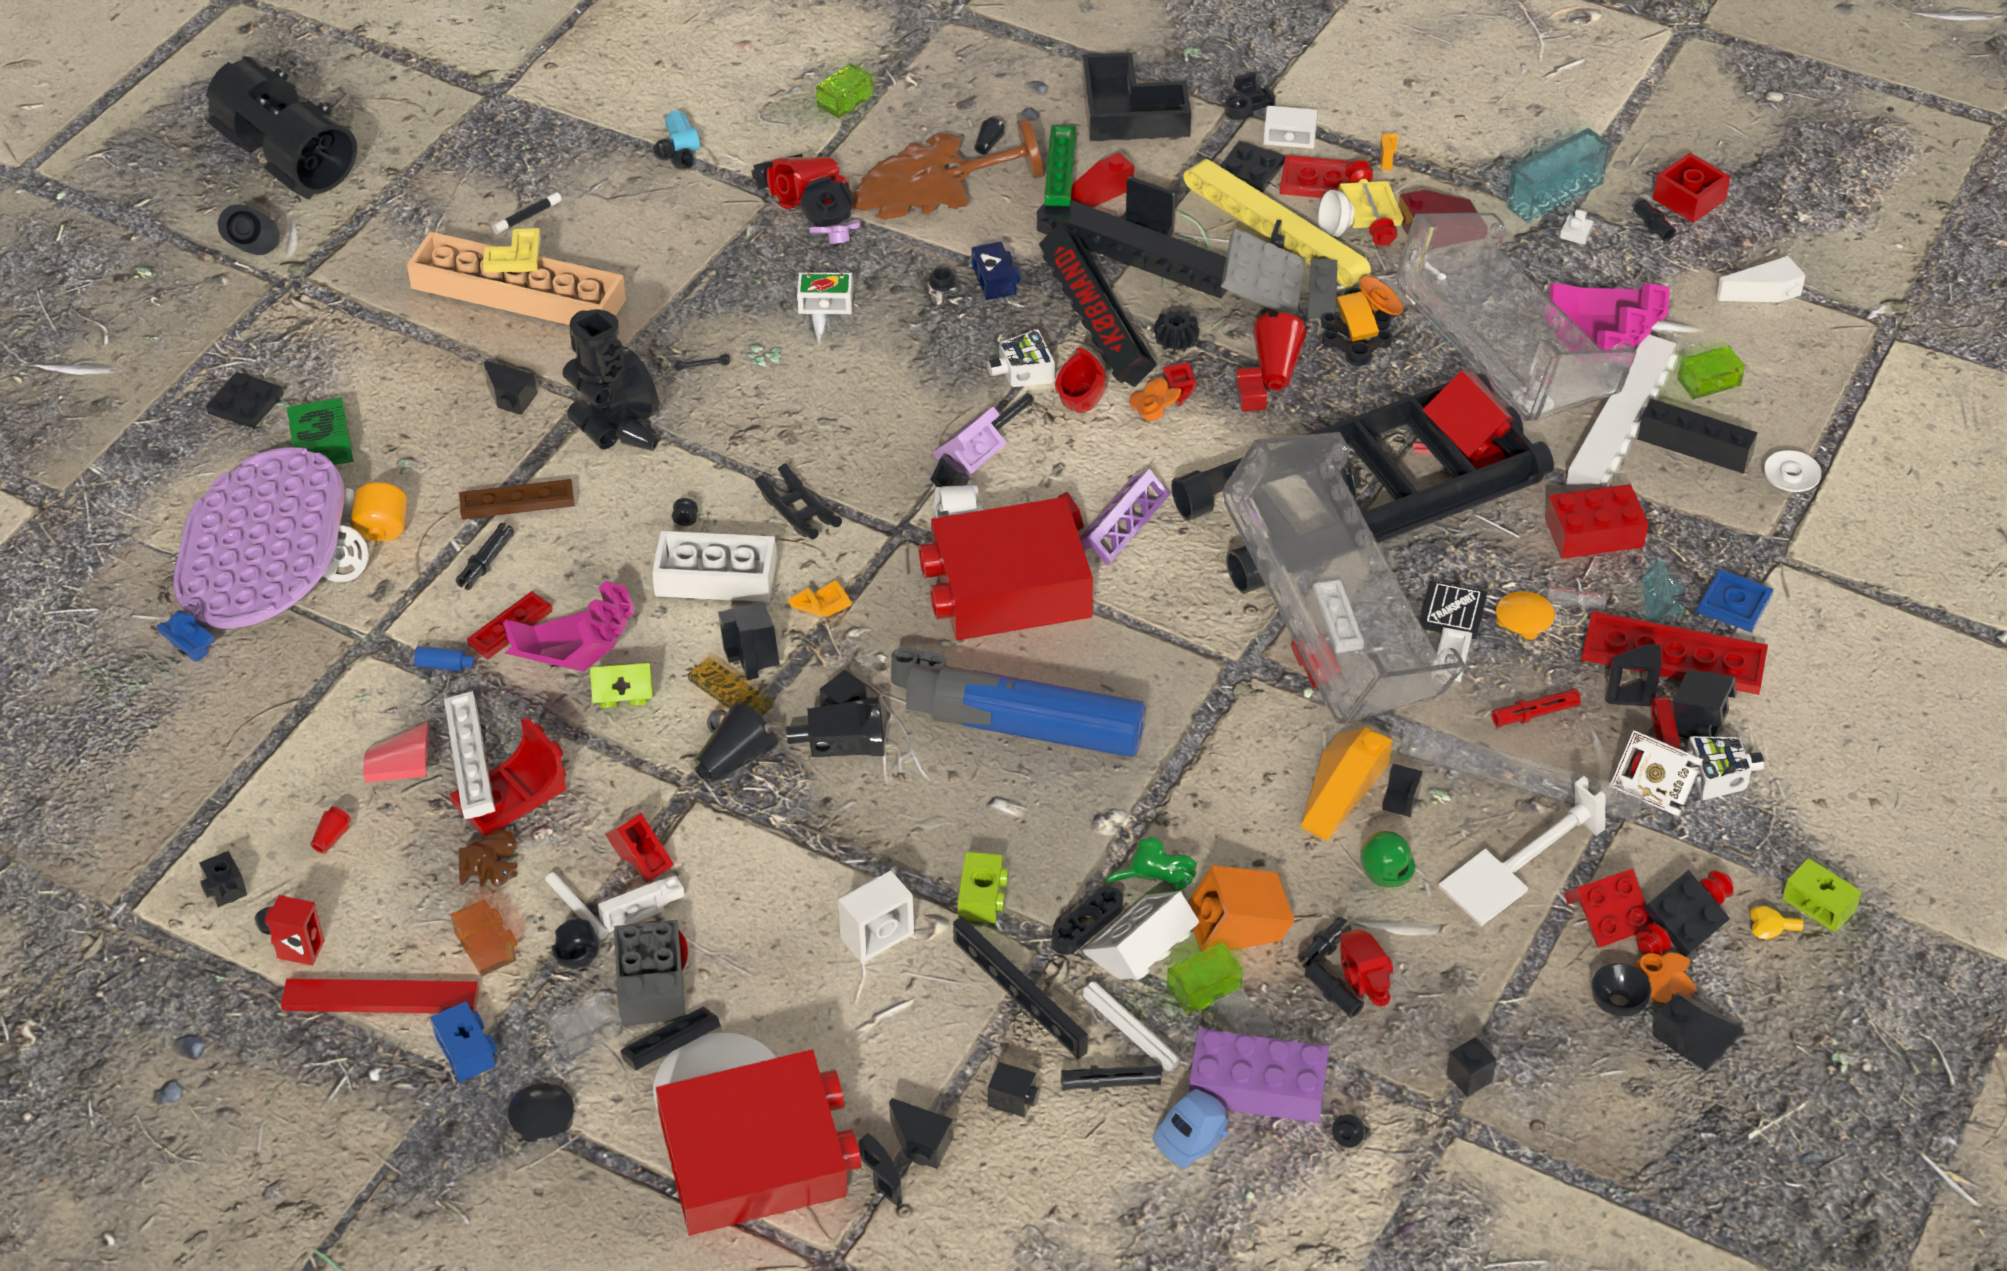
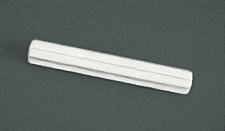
(1131, 1026)

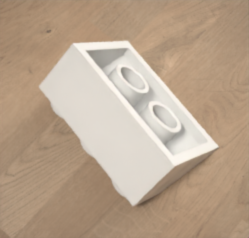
(1143, 935)

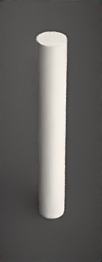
(575, 903)

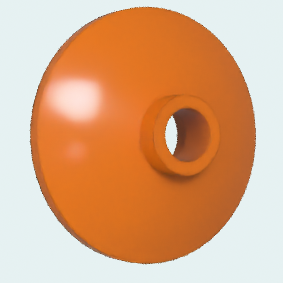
(1380, 296)

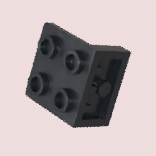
(1150, 206)

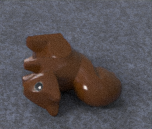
(482, 859)

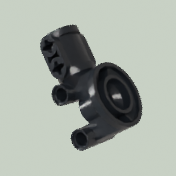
(607, 377)

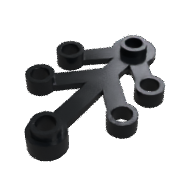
(1358, 352)

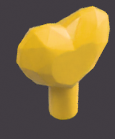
(1770, 923)

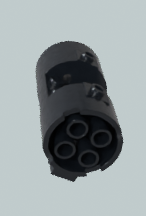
(299, 139)

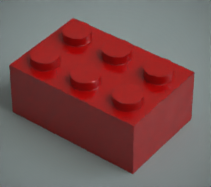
(1596, 521)

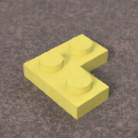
(519, 257)

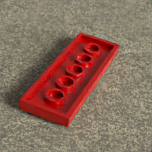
(1680, 649)

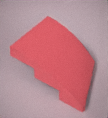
(399, 756)

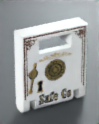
(1660, 774)

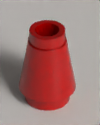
(330, 829)

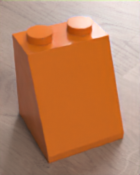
(1240, 908)

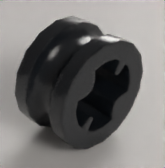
(685, 505)

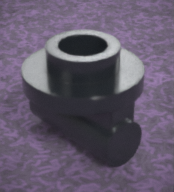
(1349, 1131)

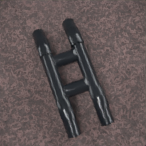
(797, 492)

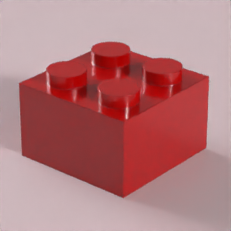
(1691, 187)

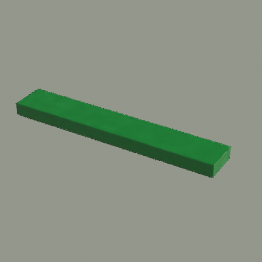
(1060, 166)

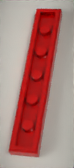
(377, 995)

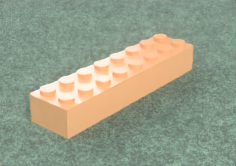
(552, 293)

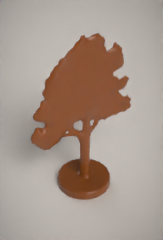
(921, 178)

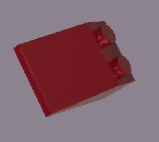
(1429, 203)

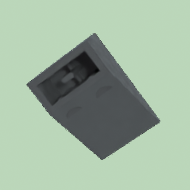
(649, 972)

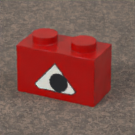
(295, 930)

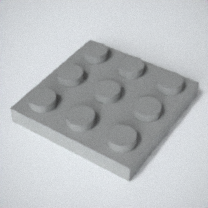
(1263, 272)

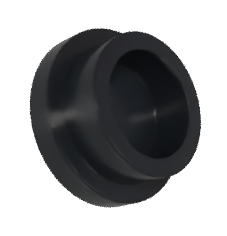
(942, 279)

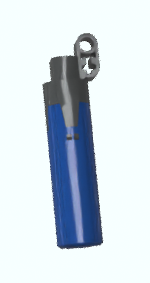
(1018, 705)

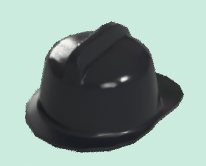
(248, 229)

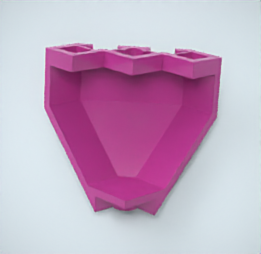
(1613, 314)
(578, 638)

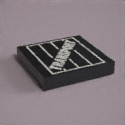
(1453, 608)

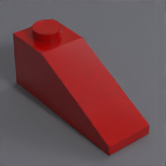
(1103, 181)

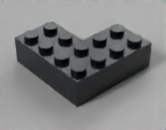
(1131, 110)

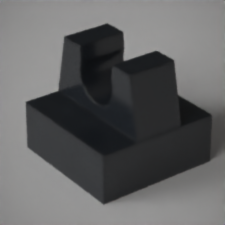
(948, 474)

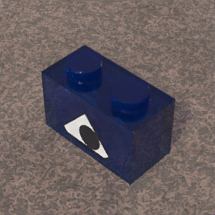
(994, 270)

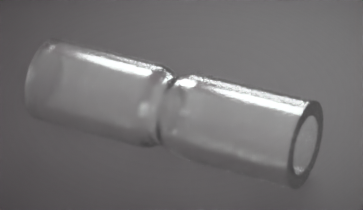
(1581, 599)

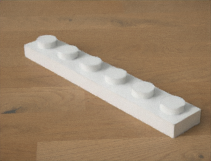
(469, 755)

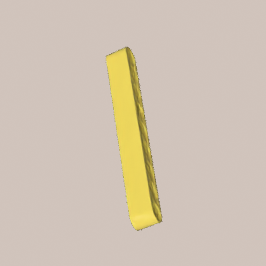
(1261, 215)

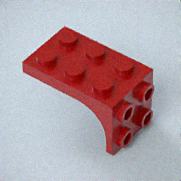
(522, 781)

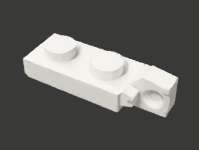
(639, 903)

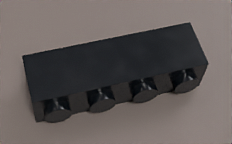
(1697, 435)

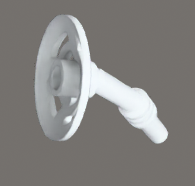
(343, 551)

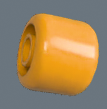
(379, 511)

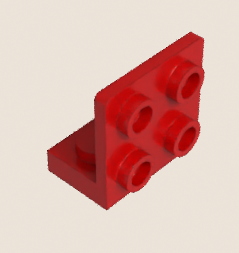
(1612, 907)

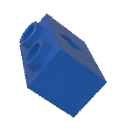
(463, 1041)

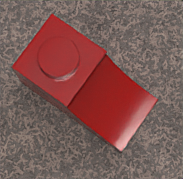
(640, 847)

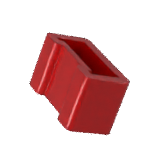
(1250, 389)

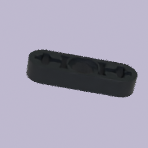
(1083, 933)

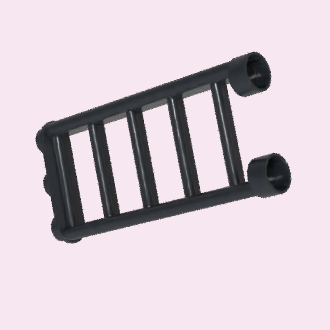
(1523, 467)

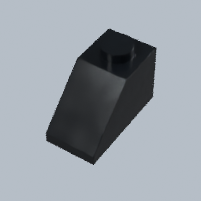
(510, 387)
(921, 1132)

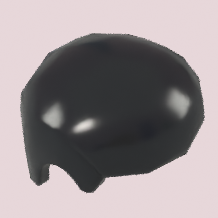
(576, 944)

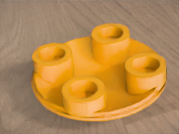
(1525, 613)

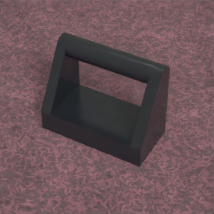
(1640, 692)

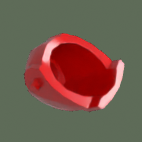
(1081, 382)

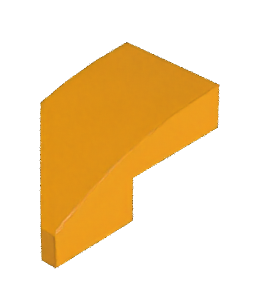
(1387, 148)
(822, 602)

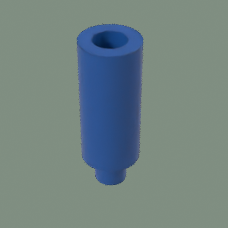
(442, 658)

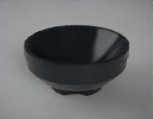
(1621, 980)

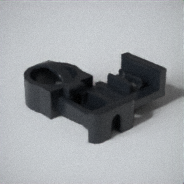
(1250, 98)

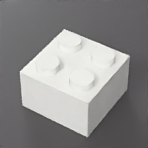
(876, 916)

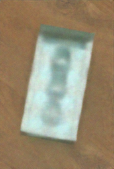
(1557, 175)

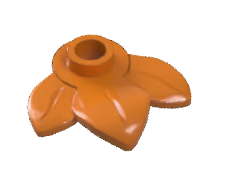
(1153, 399)
(1666, 975)

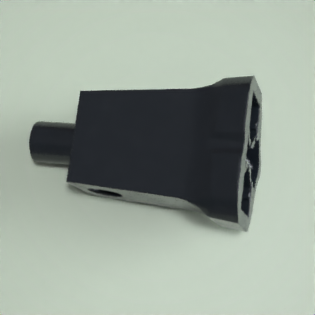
(842, 729)

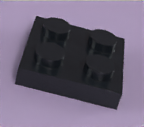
(1253, 164)
(244, 400)

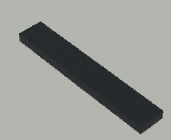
(1020, 988)

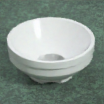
(1335, 213)

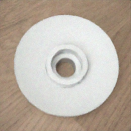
(1792, 471)

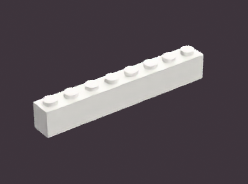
(1622, 416)

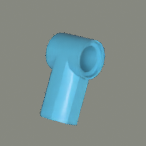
(680, 132)

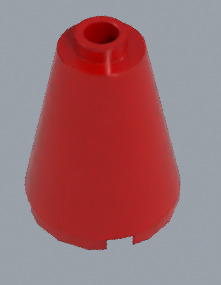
(792, 174)
(1278, 347)

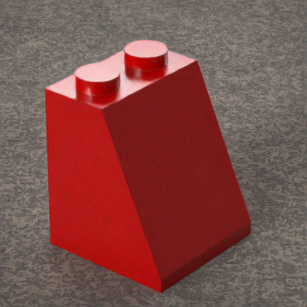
(1469, 414)

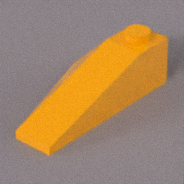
(1344, 777)

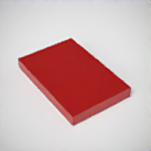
(1312, 175)

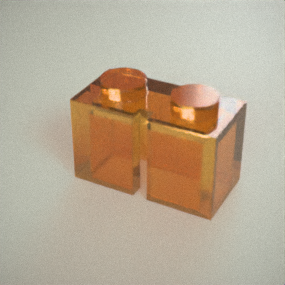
(484, 937)

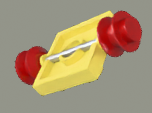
(1372, 203)

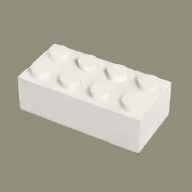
(714, 566)

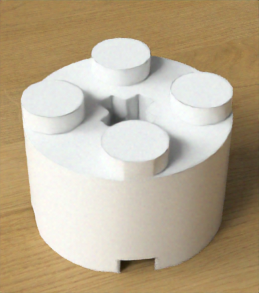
(955, 500)

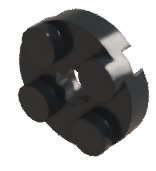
(822, 214)

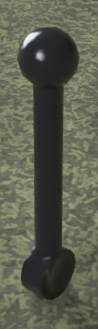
(724, 360)

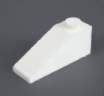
(1763, 283)

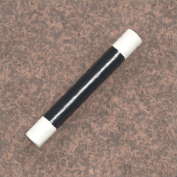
(526, 213)

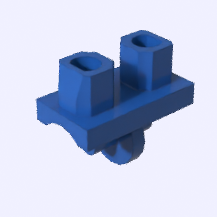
(187, 635)

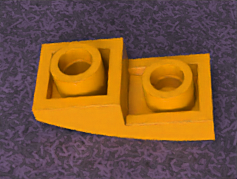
(1358, 316)

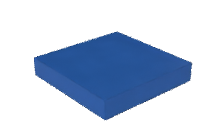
(1735, 600)

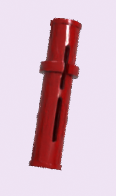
(1505, 715)

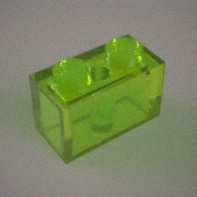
(844, 90)
(1711, 372)
(1204, 978)

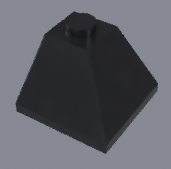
(1695, 1030)

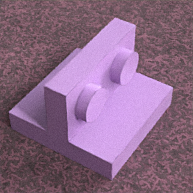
(973, 442)

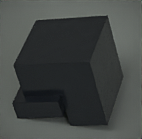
(749, 638)
(1702, 703)

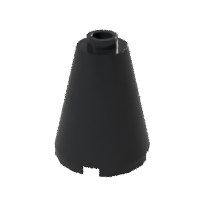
(734, 743)

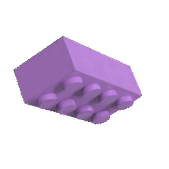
(1261, 1074)

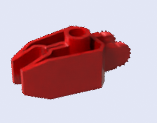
(1366, 966)

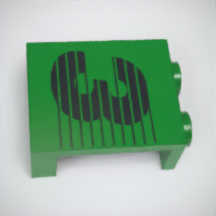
(321, 429)

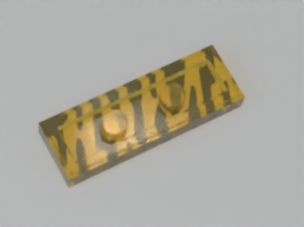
(727, 687)

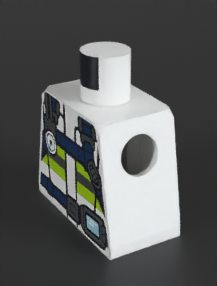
(1024, 361)
(1724, 765)

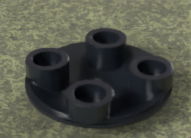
(541, 1111)

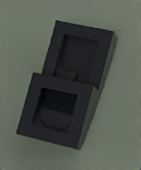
(885, 1174)

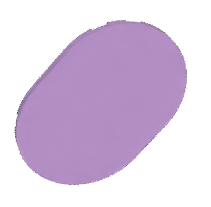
(259, 538)

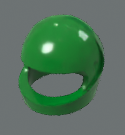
(1384, 857)

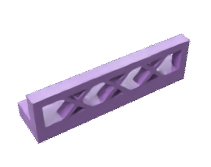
(1116, 508)

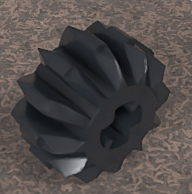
(1176, 330)

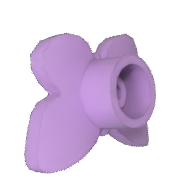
(836, 233)

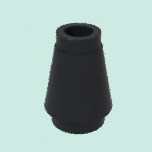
(989, 134)
(636, 435)

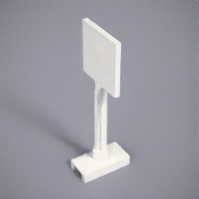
(1488, 886)

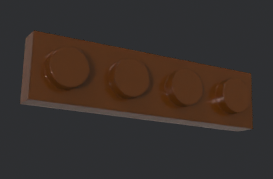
(516, 499)

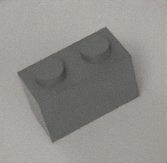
(1322, 287)

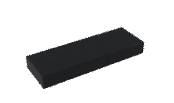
(670, 1038)

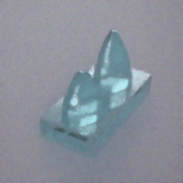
(1658, 593)

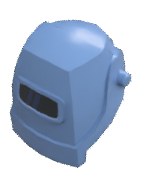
(1192, 1128)

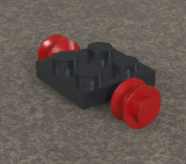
(1686, 913)

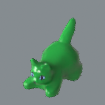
(1153, 863)

